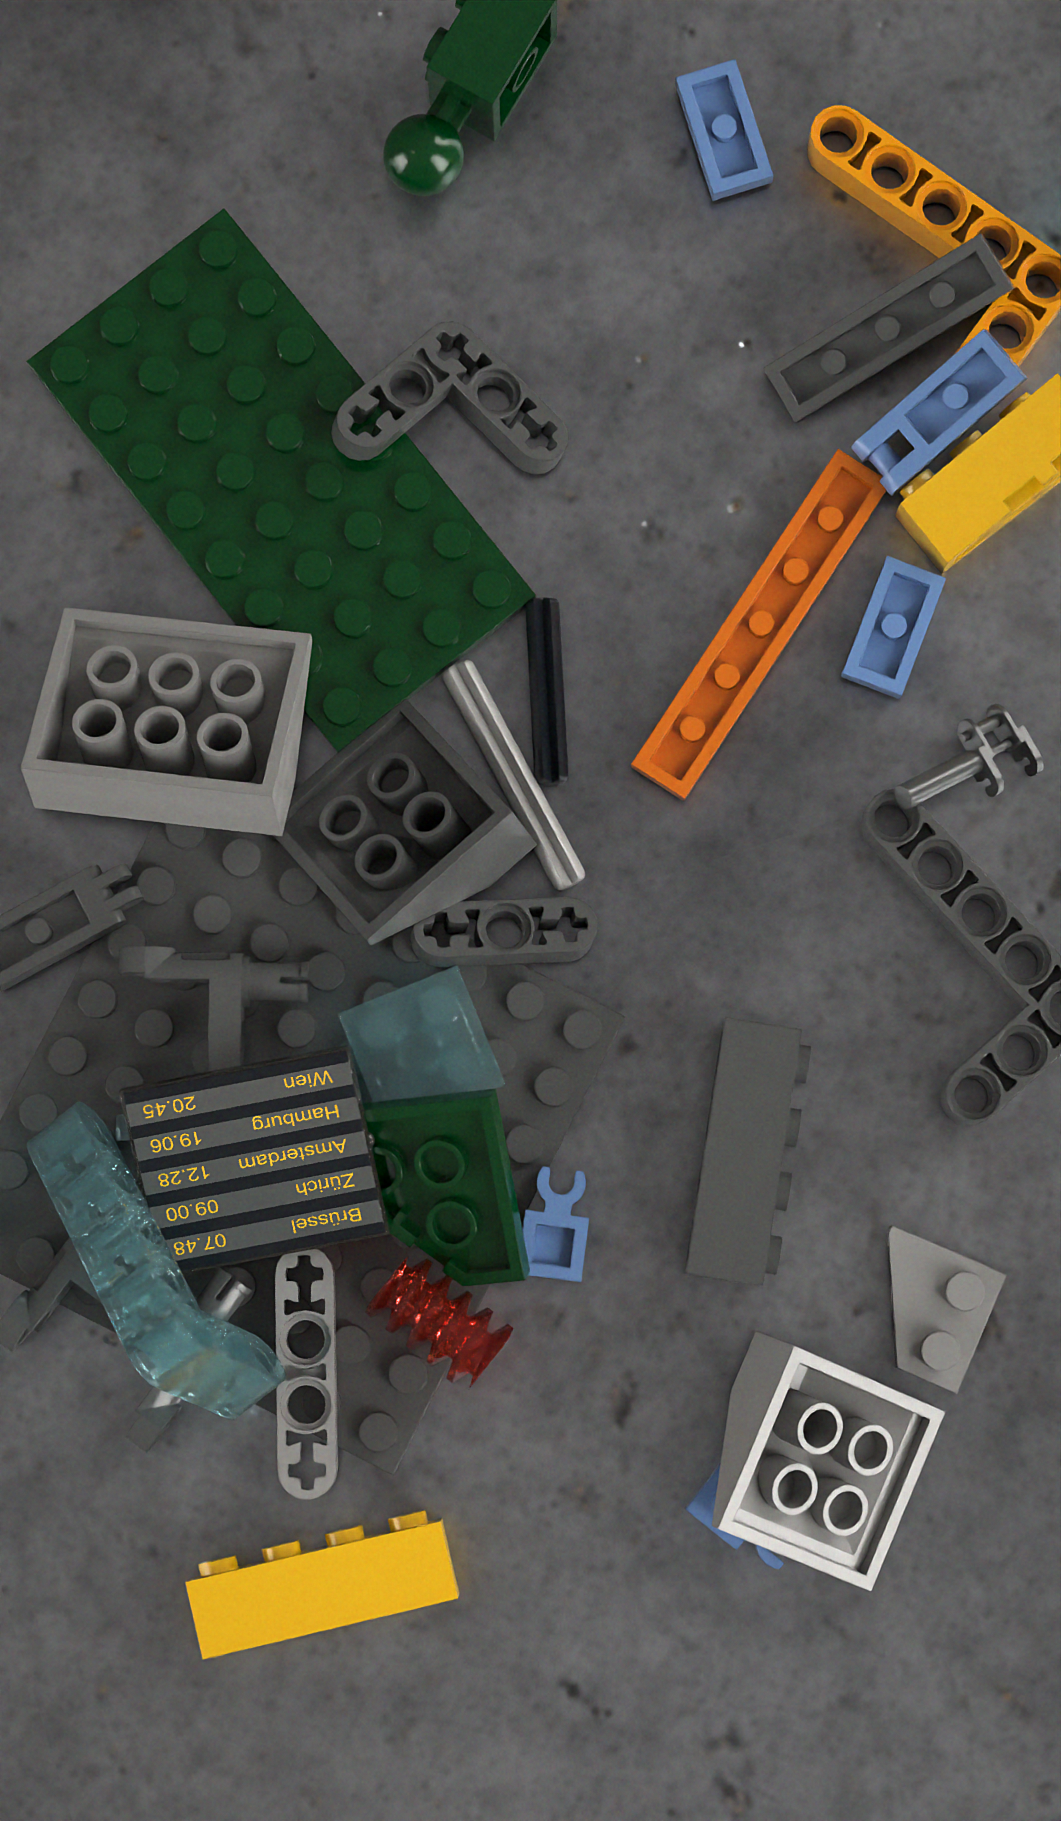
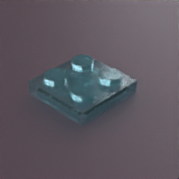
(422, 1041)

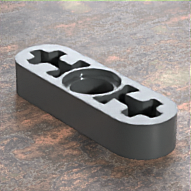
(551, 943)

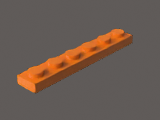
(760, 625)

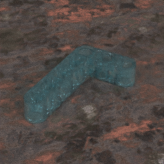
(139, 1279)

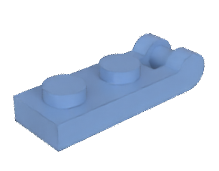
(940, 410)

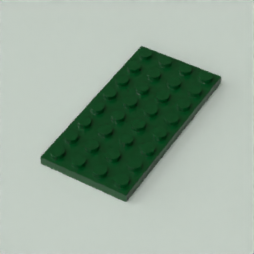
(219, 422)

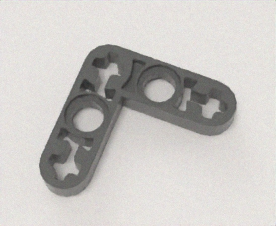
(442, 380)

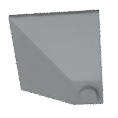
(819, 1460)

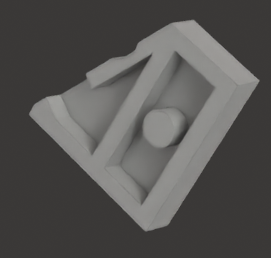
(937, 1307)

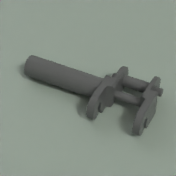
(976, 760)

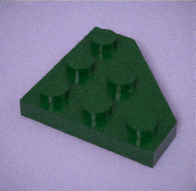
(450, 1183)

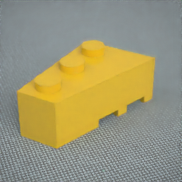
(987, 480)

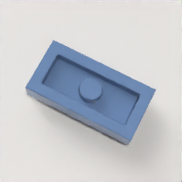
(724, 129)
(893, 627)

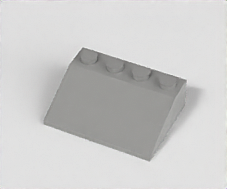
(169, 721)

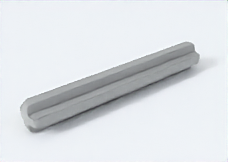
(513, 774)

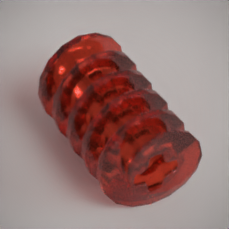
(439, 1320)

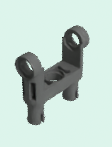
(232, 987)
(35, 1307)

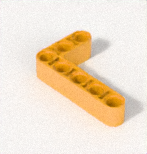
(973, 216)

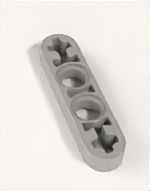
(314, 1371)

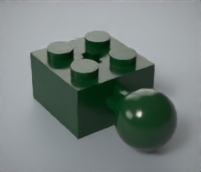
(472, 80)

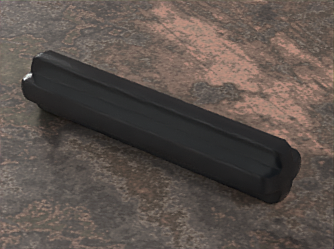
(546, 691)

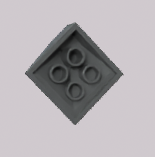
(400, 827)

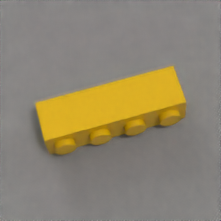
(323, 1586)

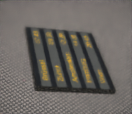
(257, 1159)

